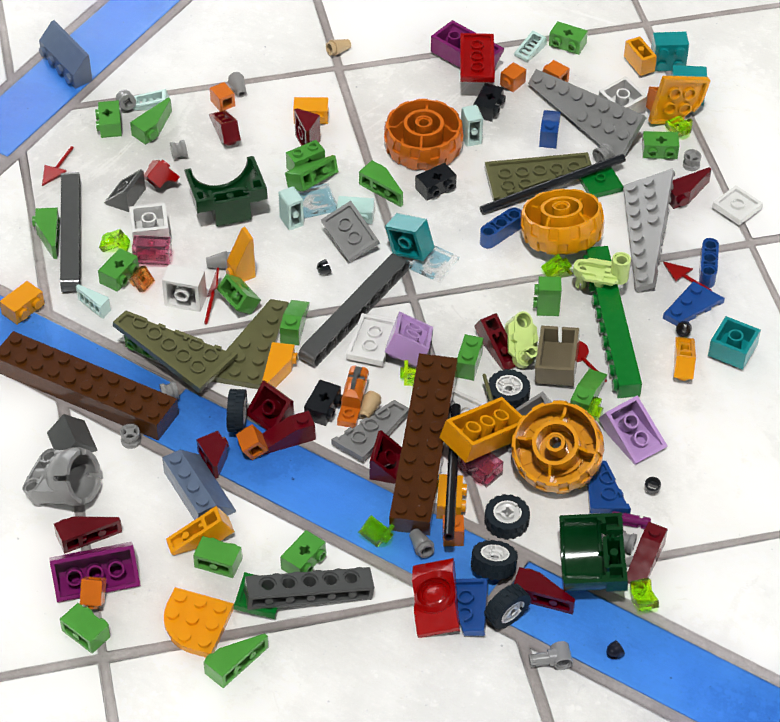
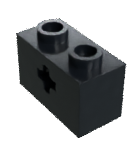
(490, 100)
(435, 181)
(323, 402)

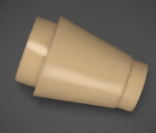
(337, 46)
(369, 405)

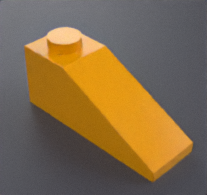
(241, 258)
(684, 358)
(279, 363)
(210, 524)

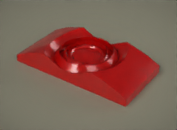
(435, 598)

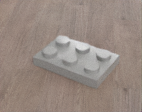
(350, 231)

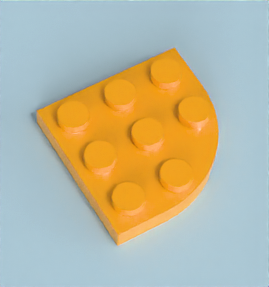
(678, 97)
(196, 621)

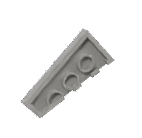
(361, 439)

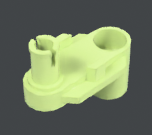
(602, 271)
(522, 339)

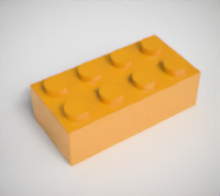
(481, 429)

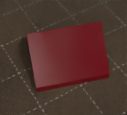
(306, 126)
(270, 406)
(384, 459)

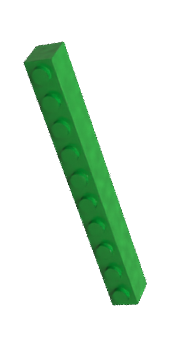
(615, 333)

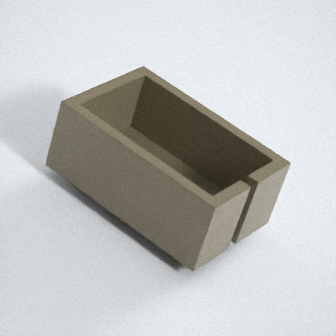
(555, 359)

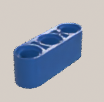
(500, 228)
(709, 262)

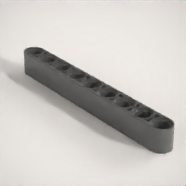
(70, 232)
(349, 313)

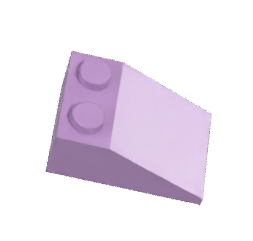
(408, 339)
(633, 430)

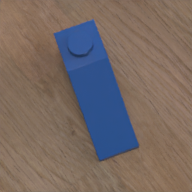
(549, 129)

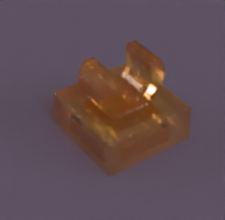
(141, 279)

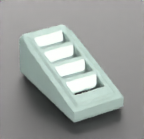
(532, 37)
(153, 97)
(93, 300)

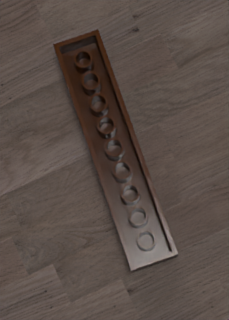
(87, 385)
(421, 447)

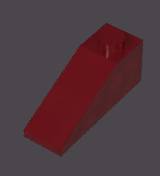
(226, 127)
(688, 187)
(495, 340)
(290, 432)
(83, 531)
(647, 552)
(544, 591)

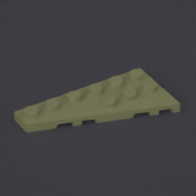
(515, 175)
(254, 347)
(178, 351)

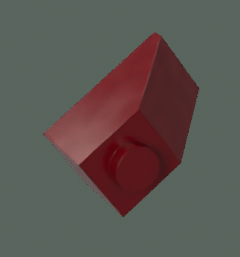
(213, 451)

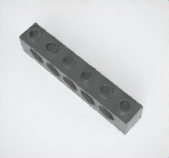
(323, 588)

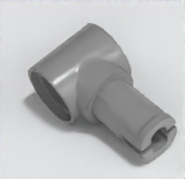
(557, 656)

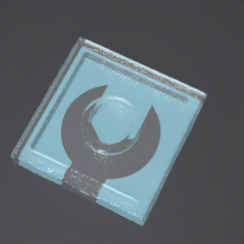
(318, 200)
(436, 265)

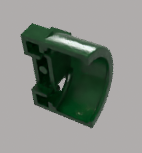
(231, 200)
(589, 559)

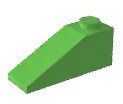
(151, 123)
(311, 173)
(379, 180)
(47, 227)
(293, 322)
(588, 388)
(232, 659)

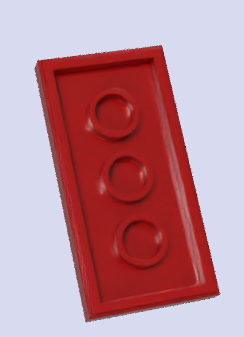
(477, 57)

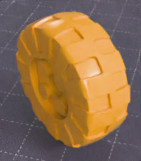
(562, 221)
(562, 467)

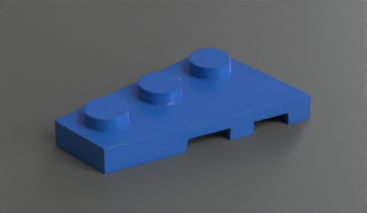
(691, 303)
(605, 494)
(472, 601)

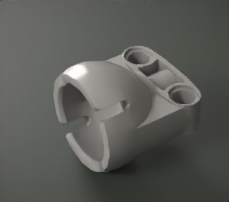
(63, 477)

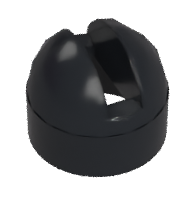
(323, 267)
(680, 327)
(653, 482)
(615, 650)

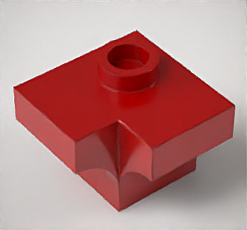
(159, 173)

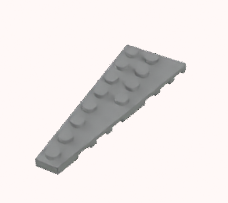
(593, 114)
(647, 221)

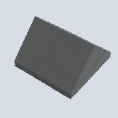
(127, 191)
(71, 433)

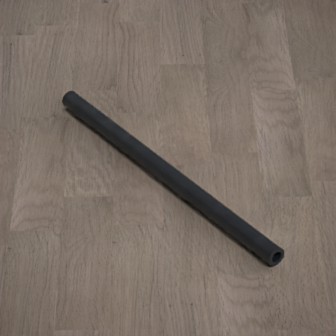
(521, 195)
(450, 507)

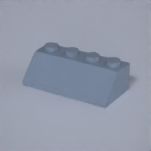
(65, 55)
(195, 483)

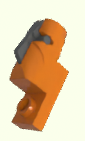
(352, 396)

